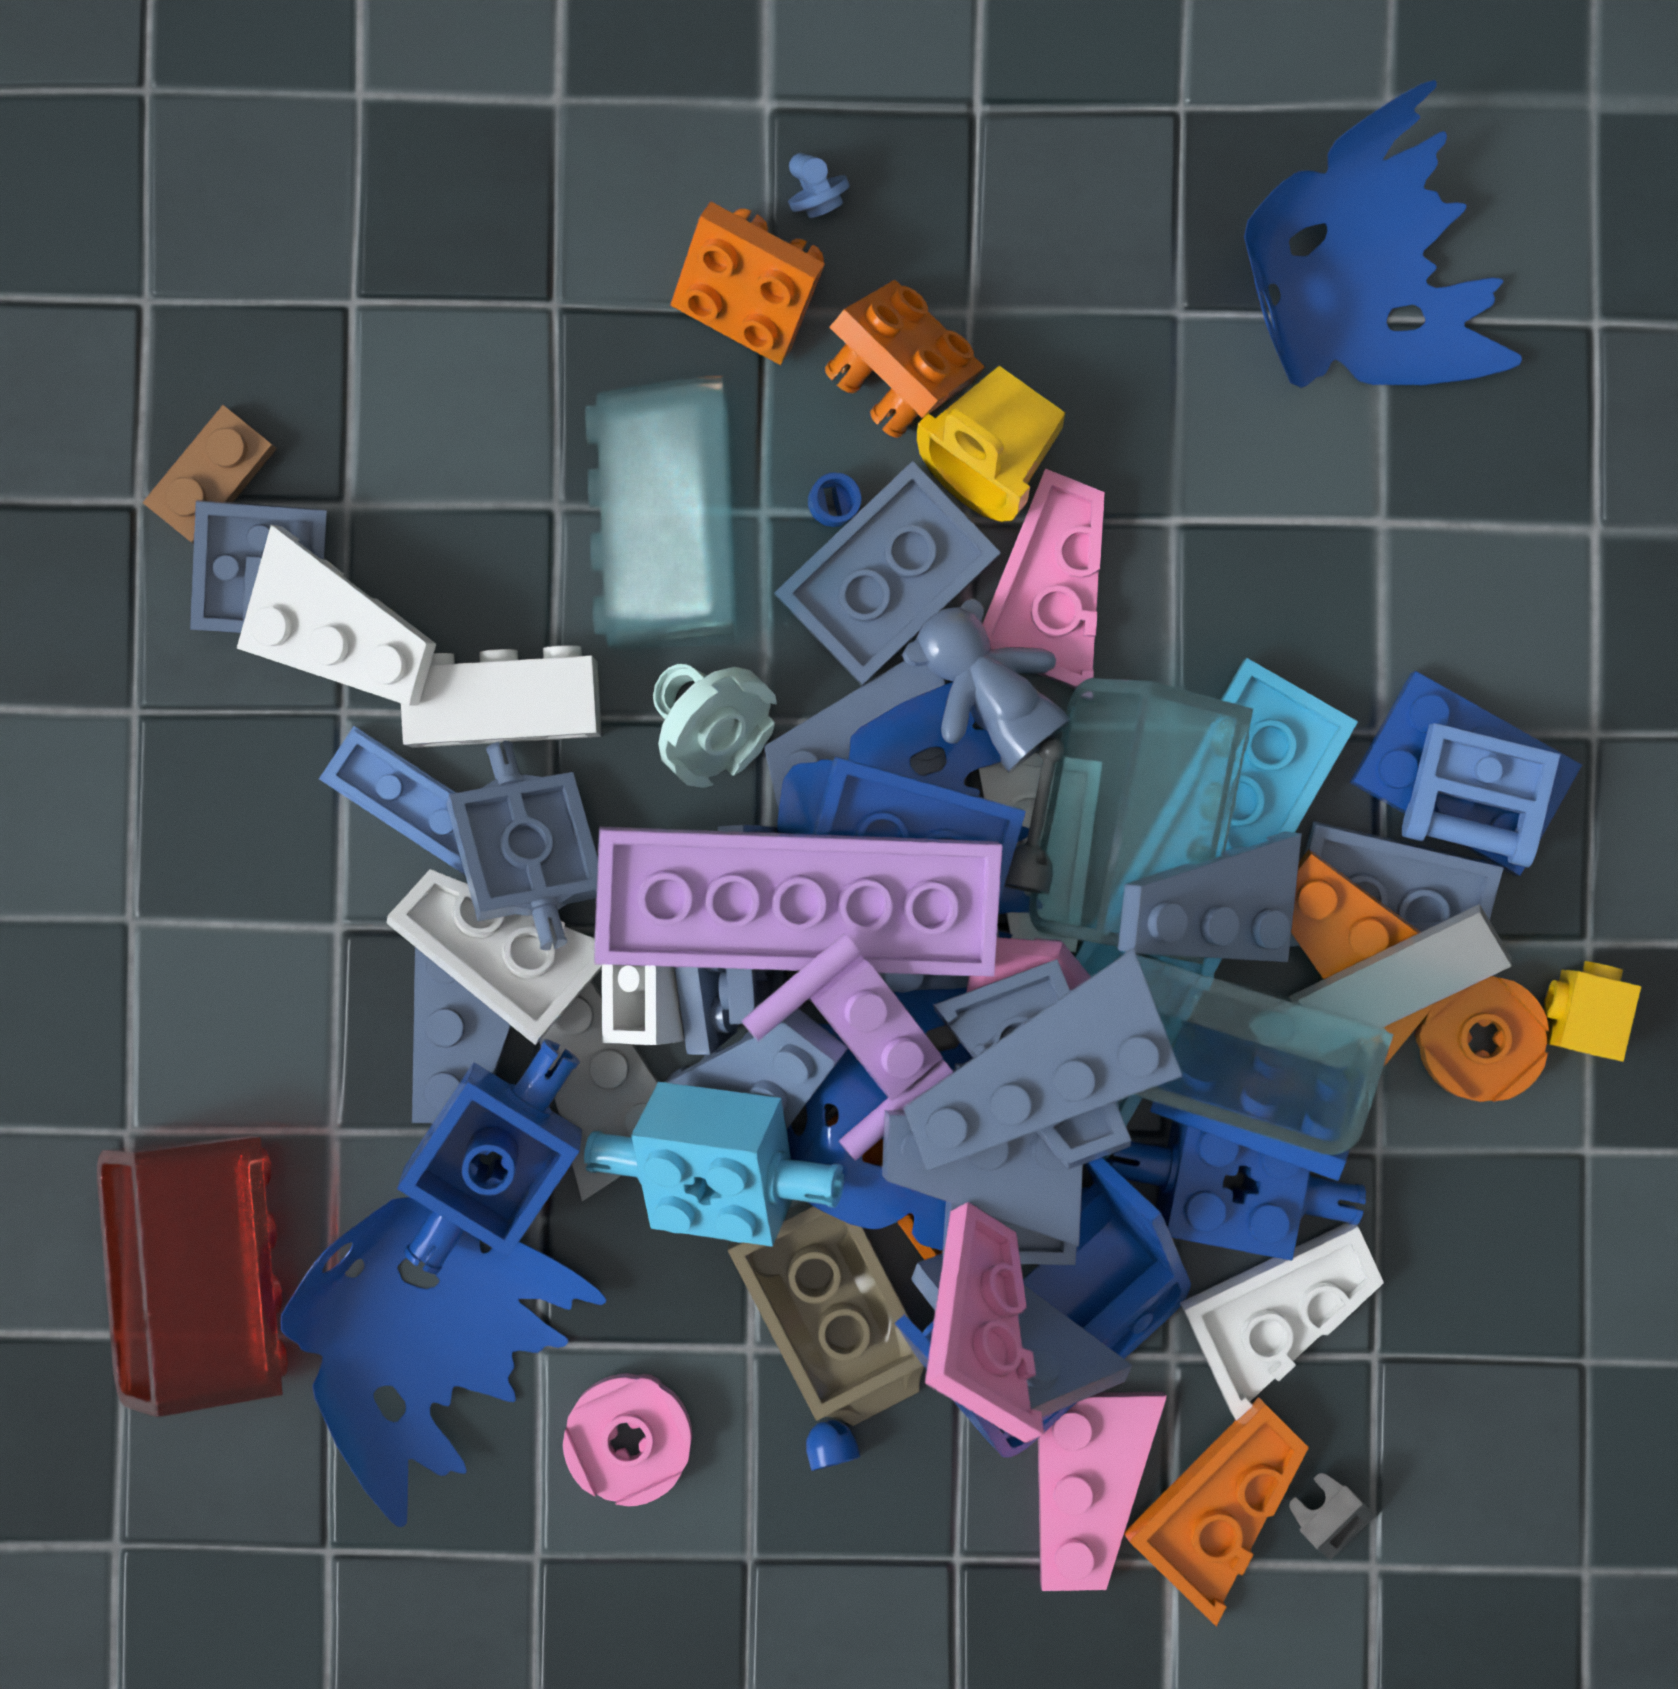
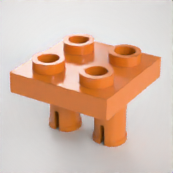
(747, 281)
(907, 349)

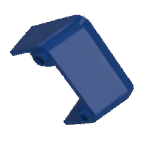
(1117, 1291)

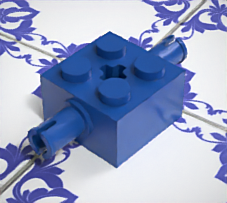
(497, 1199)
(1252, 1217)

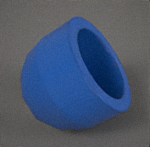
(845, 497)
(830, 1445)

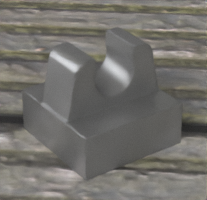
(1336, 1521)

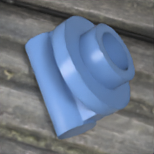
(818, 193)

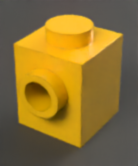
(1591, 1011)

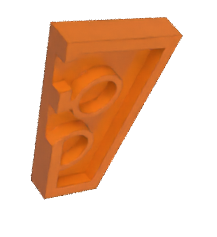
(1344, 925)
(1214, 1511)

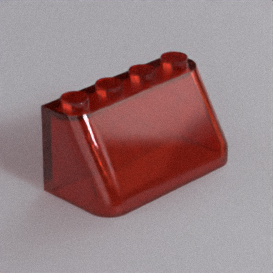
(190, 1274)

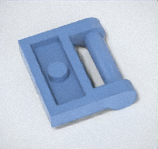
(1484, 773)

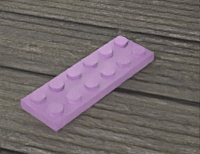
(790, 896)

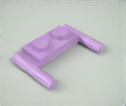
(868, 1022)

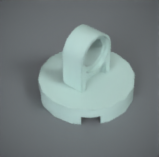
(714, 723)

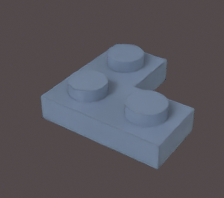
(229, 553)

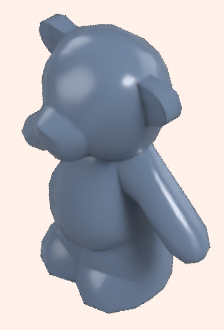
(987, 683)

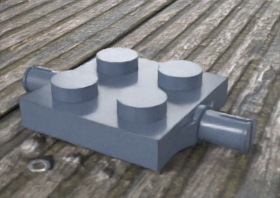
(525, 845)

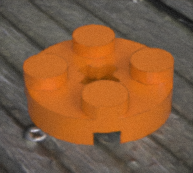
(1519, 1041)

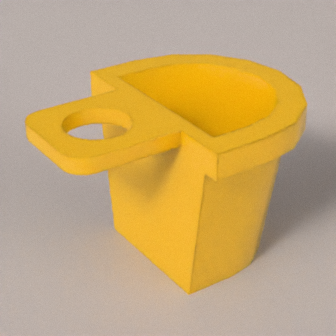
(990, 444)

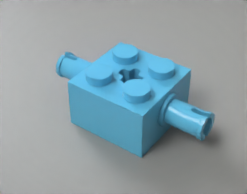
(714, 1164)

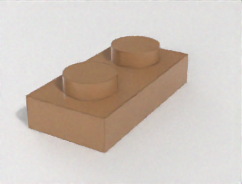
(210, 469)

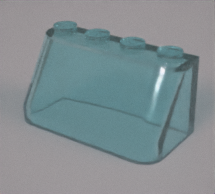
(663, 514)
(1136, 793)
(1265, 1058)

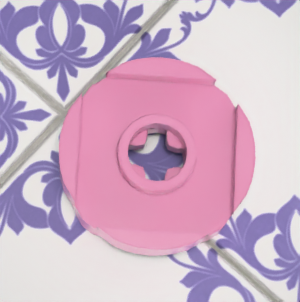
(614, 1473)

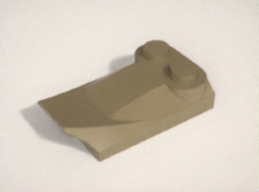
(831, 1315)

